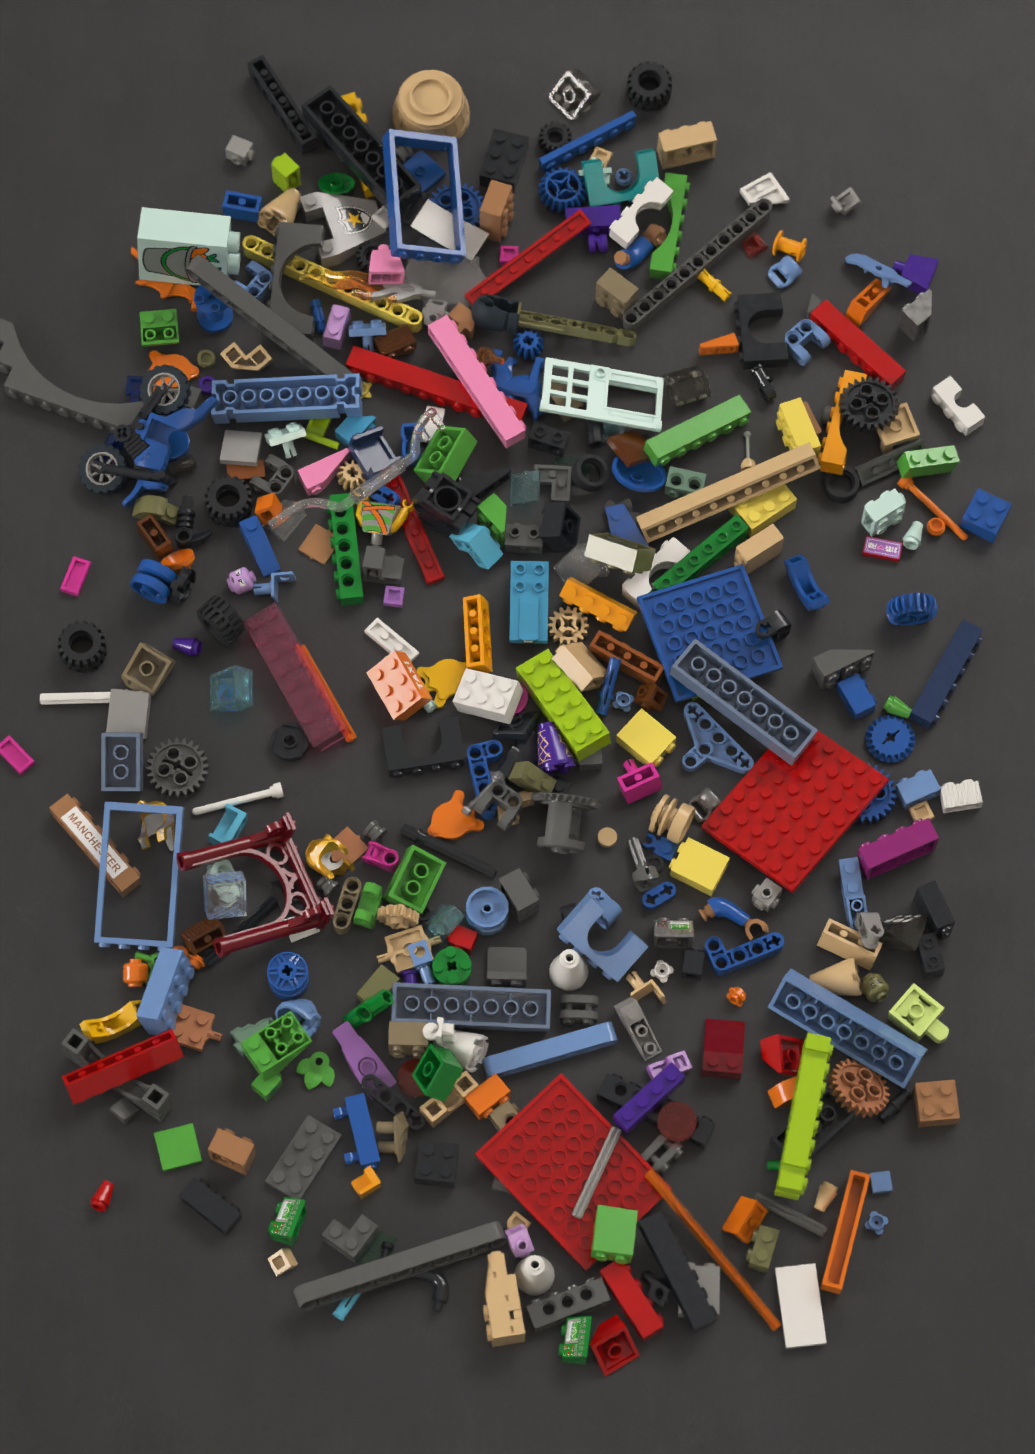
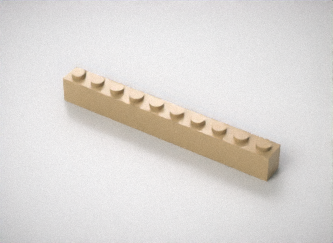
(728, 492)

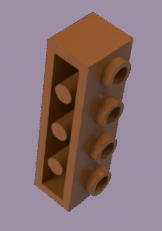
(633, 662)

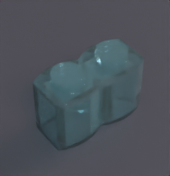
(445, 920)

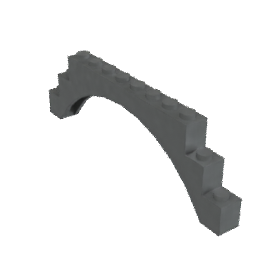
(33, 388)

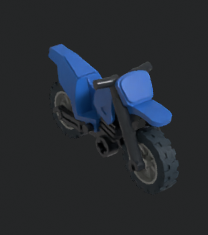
(146, 430)

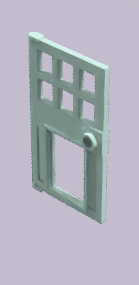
(597, 394)

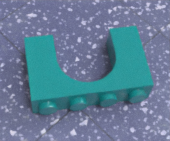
(599, 194)

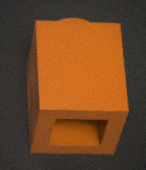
(267, 507)

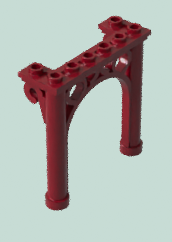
(278, 837)

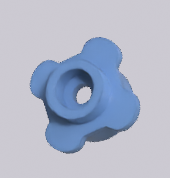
(623, 696)
(882, 1221)

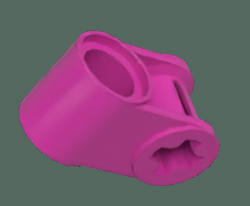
(377, 855)

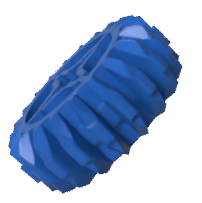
(557, 182)
(911, 609)

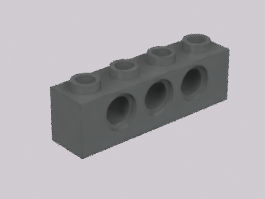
(541, 1321)

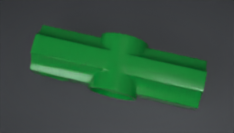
(369, 1008)

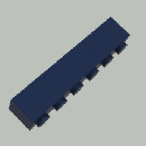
(945, 674)

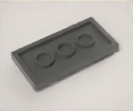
(303, 1158)

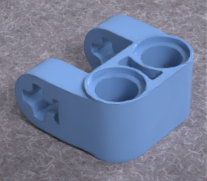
(257, 286)
(815, 334)
(612, 909)

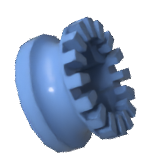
(622, 182)

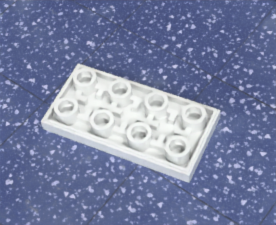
(800, 1306)

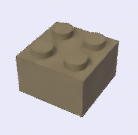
(615, 293)
(407, 1039)

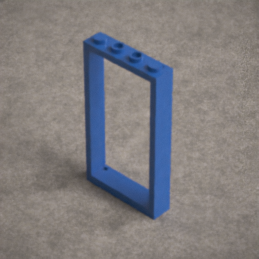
(431, 142)

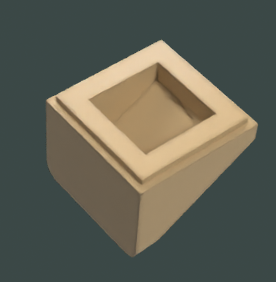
(282, 1261)

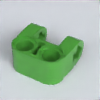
(368, 906)

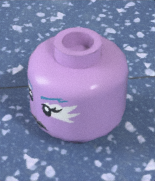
(241, 580)

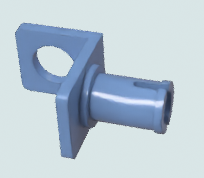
(272, 587)
(423, 963)

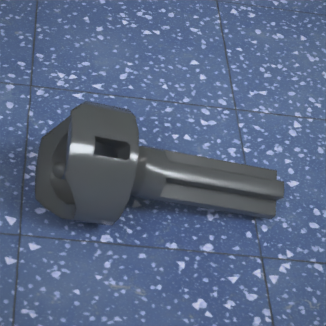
(644, 872)

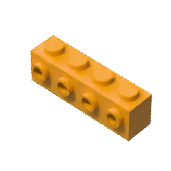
(597, 603)

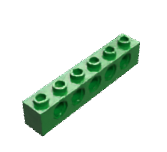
(705, 554)
(348, 594)

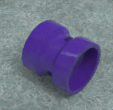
(601, 243)

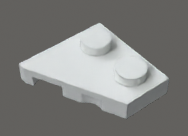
(764, 187)

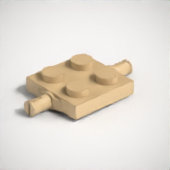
(398, 950)

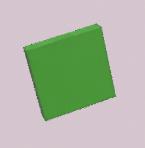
(178, 1147)

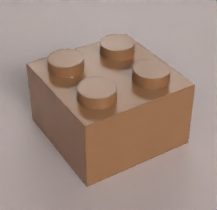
(936, 1103)
(232, 1151)

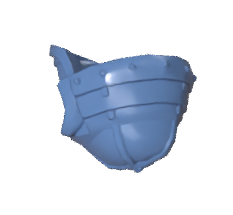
(304, 1012)

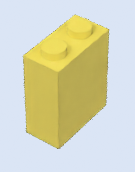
(646, 739)
(698, 866)

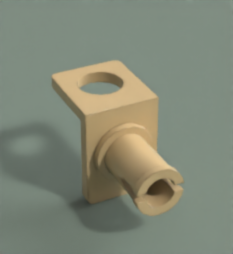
(642, 988)

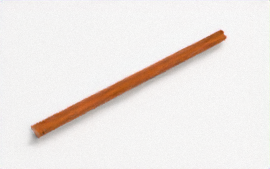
(706, 1242)

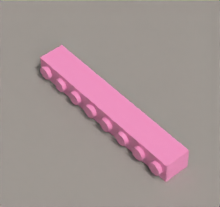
(476, 381)

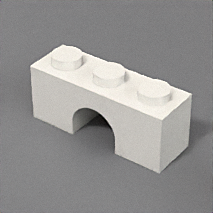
(966, 418)

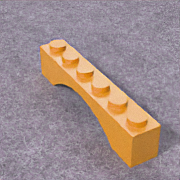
(834, 452)

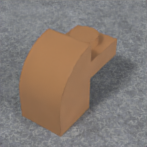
(463, 320)

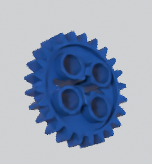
(473, 200)
(880, 805)

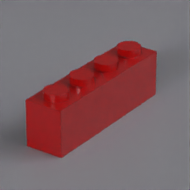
(632, 1300)

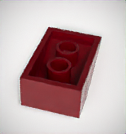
(723, 1049)

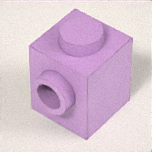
(519, 1241)

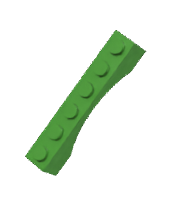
(663, 258)

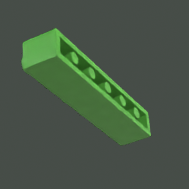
(697, 431)

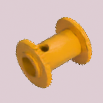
(789, 246)

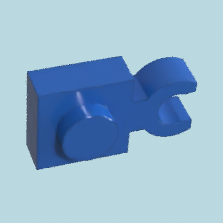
(663, 847)

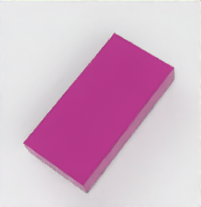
(75, 576)
(15, 755)

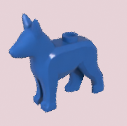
(521, 388)

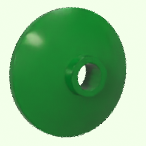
(336, 183)

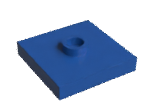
(424, 170)

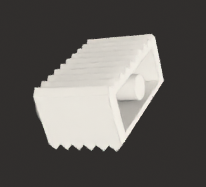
(960, 796)

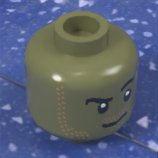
(874, 987)

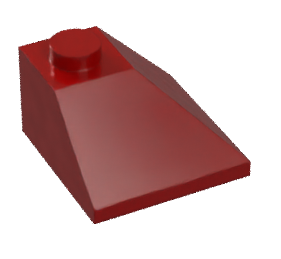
(782, 1053)
(613, 1345)

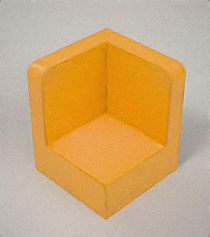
(366, 1183)

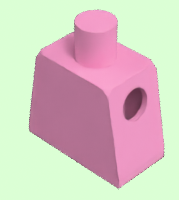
(385, 268)

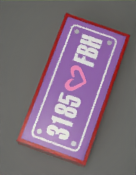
(882, 548)

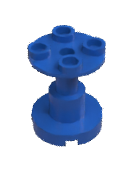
(212, 313)

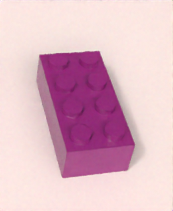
(897, 848)

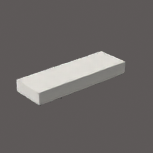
(389, 639)

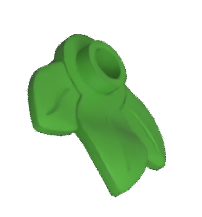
(316, 1073)

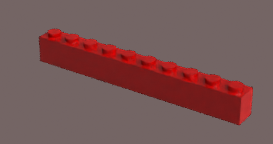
(419, 382)

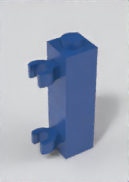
(362, 1132)

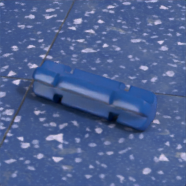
(318, 315)

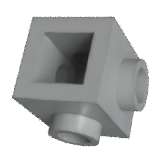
(434, 310)
(766, 895)

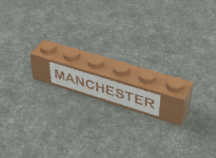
(89, 839)

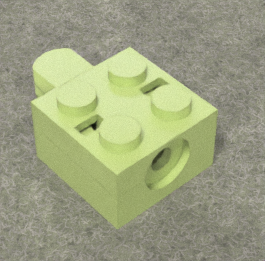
(918, 1016)

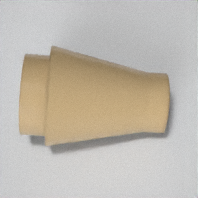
(825, 1196)

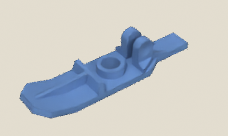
(886, 273)

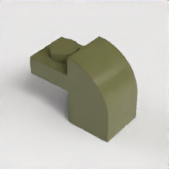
(157, 507)

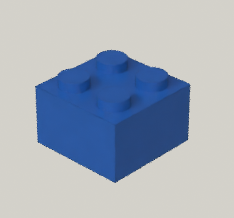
(985, 515)

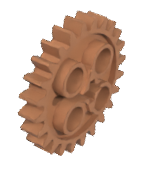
(858, 1088)

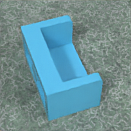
(229, 826)

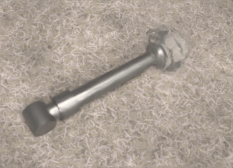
(495, 777)

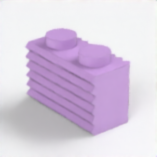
(336, 327)

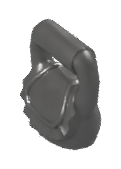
(707, 801)

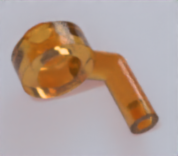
(483, 352)

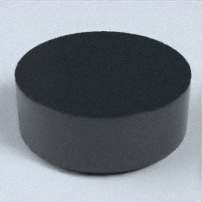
(657, 861)

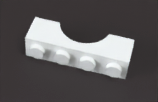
(655, 196)
(668, 555)

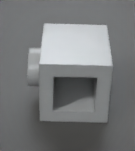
(239, 150)

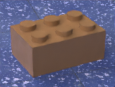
(497, 210)

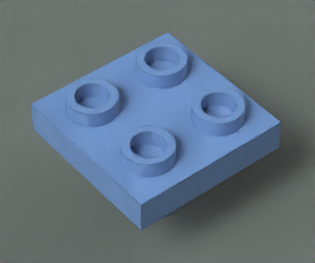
(367, 331)

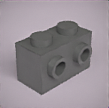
(523, 538)

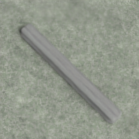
(596, 1172)

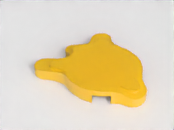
(443, 679)

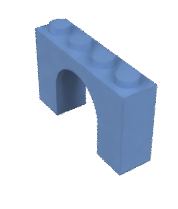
(612, 962)

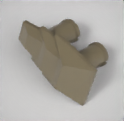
(399, 1128)

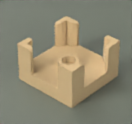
(900, 430)

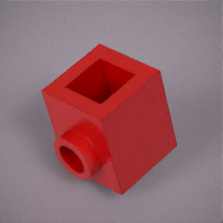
(463, 939)

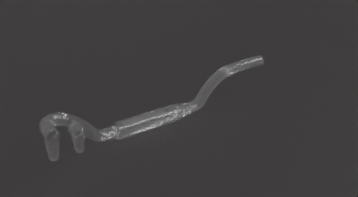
(374, 482)

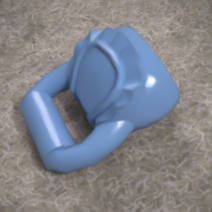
(788, 269)

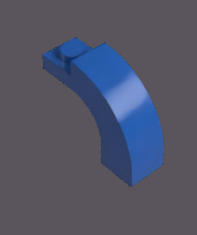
(804, 583)

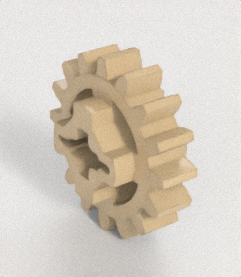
(568, 618)
(398, 916)

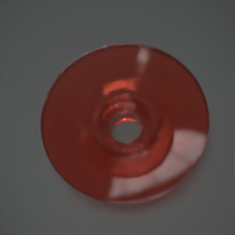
(406, 1081)

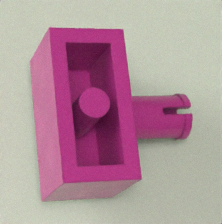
(638, 781)

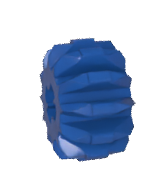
(535, 344)

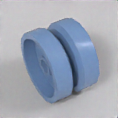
(497, 910)

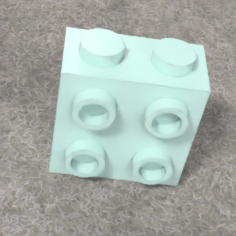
(883, 512)

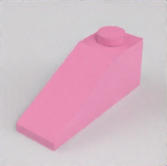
(319, 474)

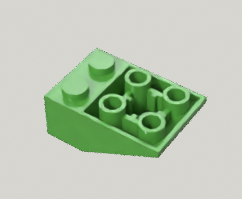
(276, 1045)

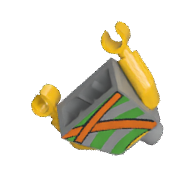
(381, 518)

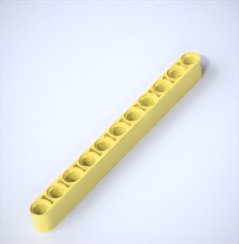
(370, 306)

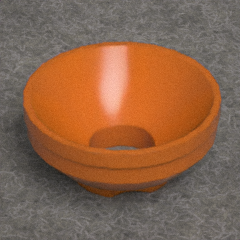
(178, 559)

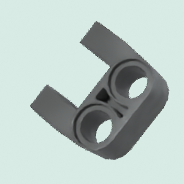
(277, 481)
(501, 801)

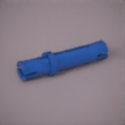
(602, 706)

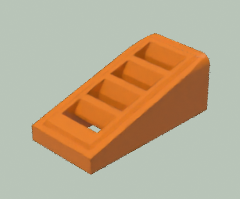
(720, 345)

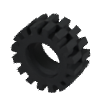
(552, 129)
(363, 251)

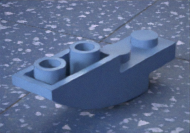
(852, 889)

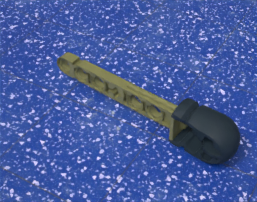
(501, 314)

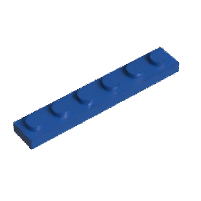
(587, 141)

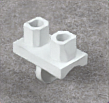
(442, 1032)

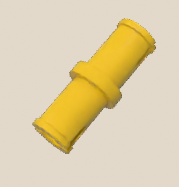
(714, 285)

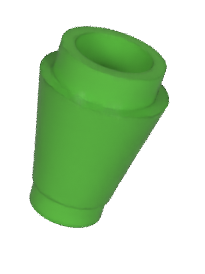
(896, 707)

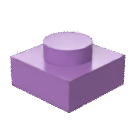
(394, 596)

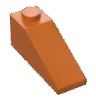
(866, 302)

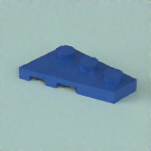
(622, 524)

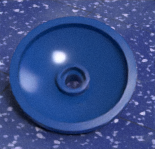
(641, 477)

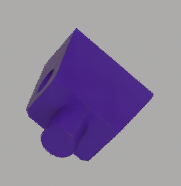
(918, 270)

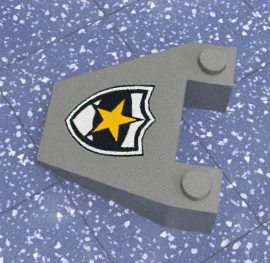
(348, 223)

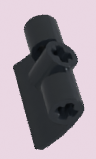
(520, 751)

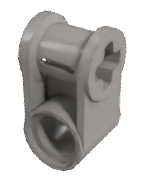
(869, 928)

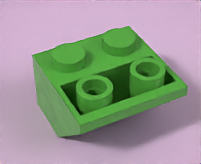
(159, 327)
(492, 515)

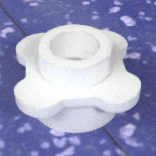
(661, 965)

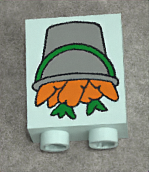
(173, 238)

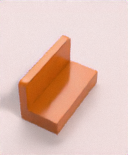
(745, 1219)

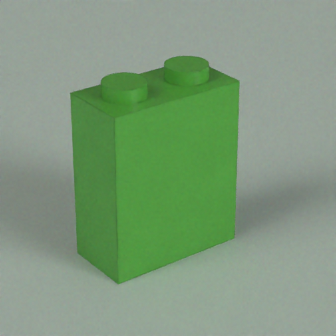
(614, 1234)

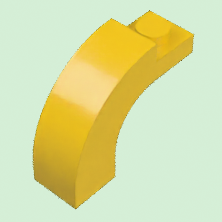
(113, 1025)

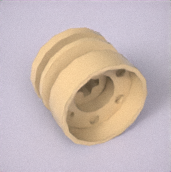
(673, 819)

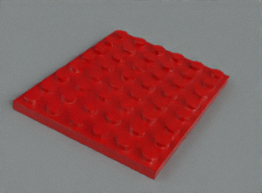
(795, 814)
(548, 1157)

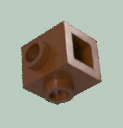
(651, 697)

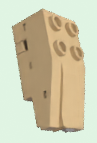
(502, 1304)

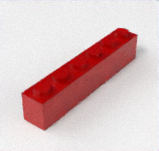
(857, 345)
(122, 1066)

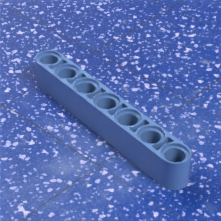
(550, 1050)

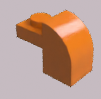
(782, 1093)

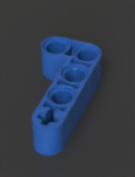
(481, 763)
(745, 950)

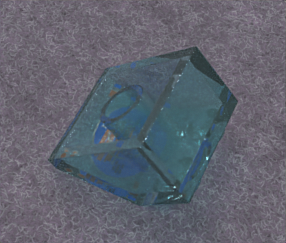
(231, 689)

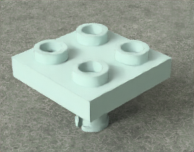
(286, 437)

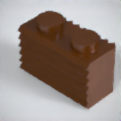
(396, 342)
(154, 536)
(202, 935)

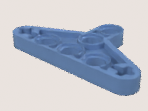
(704, 737)

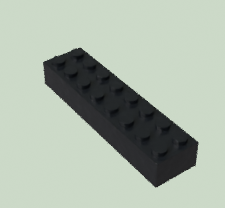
(357, 145)

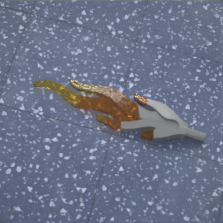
(359, 281)

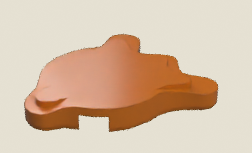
(175, 360)
(450, 822)

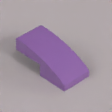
(679, 1059)

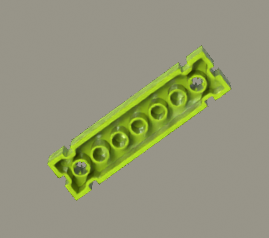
(803, 1115)

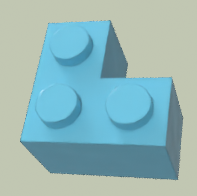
(479, 544)

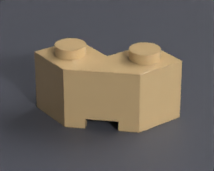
(254, 361)

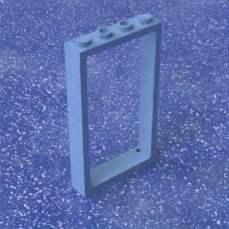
(139, 808)

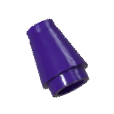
(189, 646)

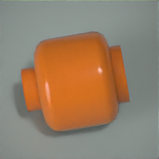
(135, 973)

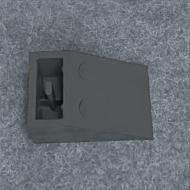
(838, 665)

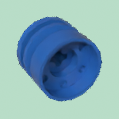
(289, 986)

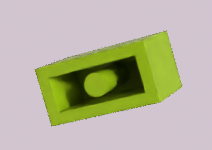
(285, 172)

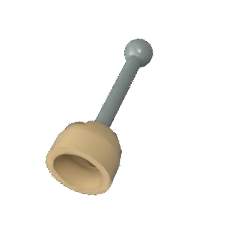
(747, 462)

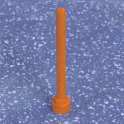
(908, 483)

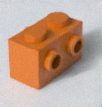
(487, 1097)

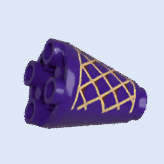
(553, 751)

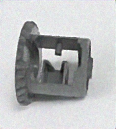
(563, 821)

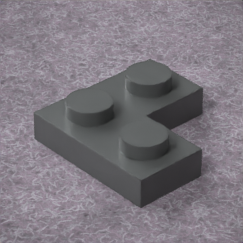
(560, 480)

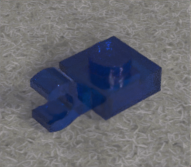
(133, 387)

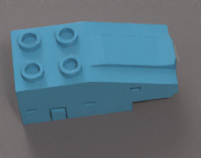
(529, 602)

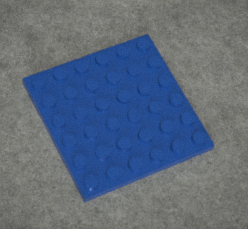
(718, 613)

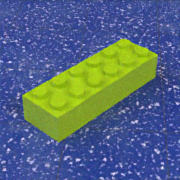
(563, 705)

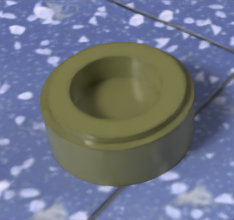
(206, 359)

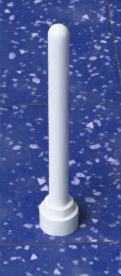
(274, 791)

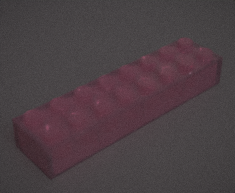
(297, 677)

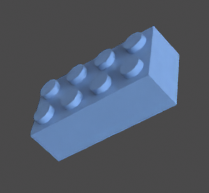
(165, 991)

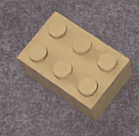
(686, 144)

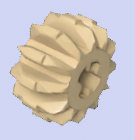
(345, 476)

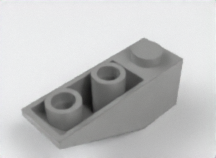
(638, 1028)

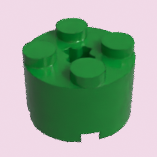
(450, 958)

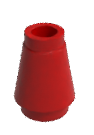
(102, 1197)

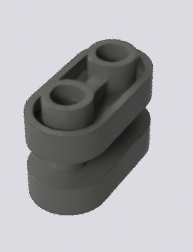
(570, 1016)
(661, 1164)

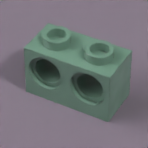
(686, 479)

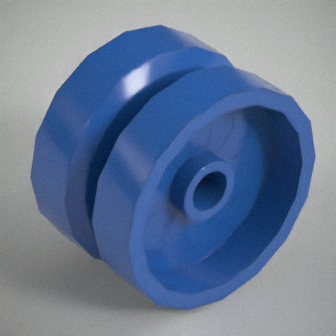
(153, 581)

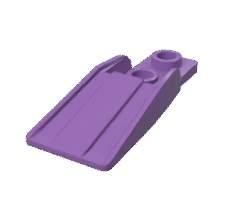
(361, 1057)

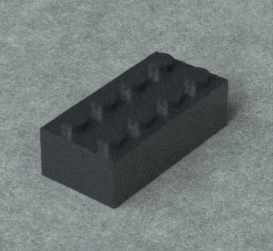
(831, 1120)

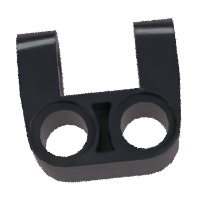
(778, 627)

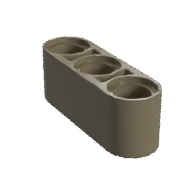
(351, 897)

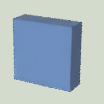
(881, 1182)

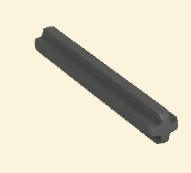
(790, 1214)

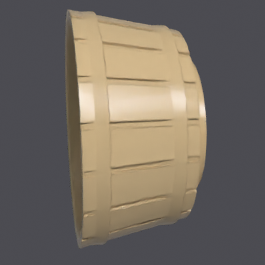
(431, 105)

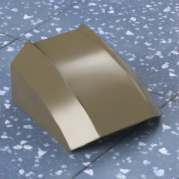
(147, 669)

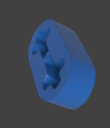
(382, 498)
(662, 899)

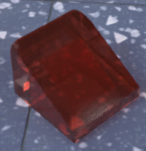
(754, 244)

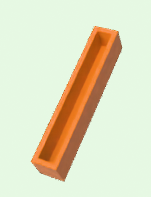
(845, 1232)

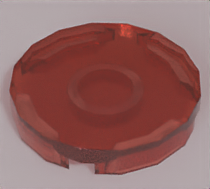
(676, 1121)

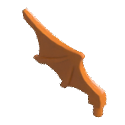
(169, 289)

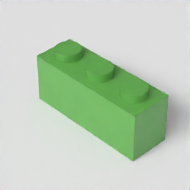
(928, 461)

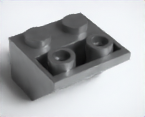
(916, 316)

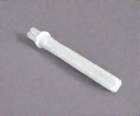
(75, 698)

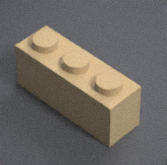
(847, 943)

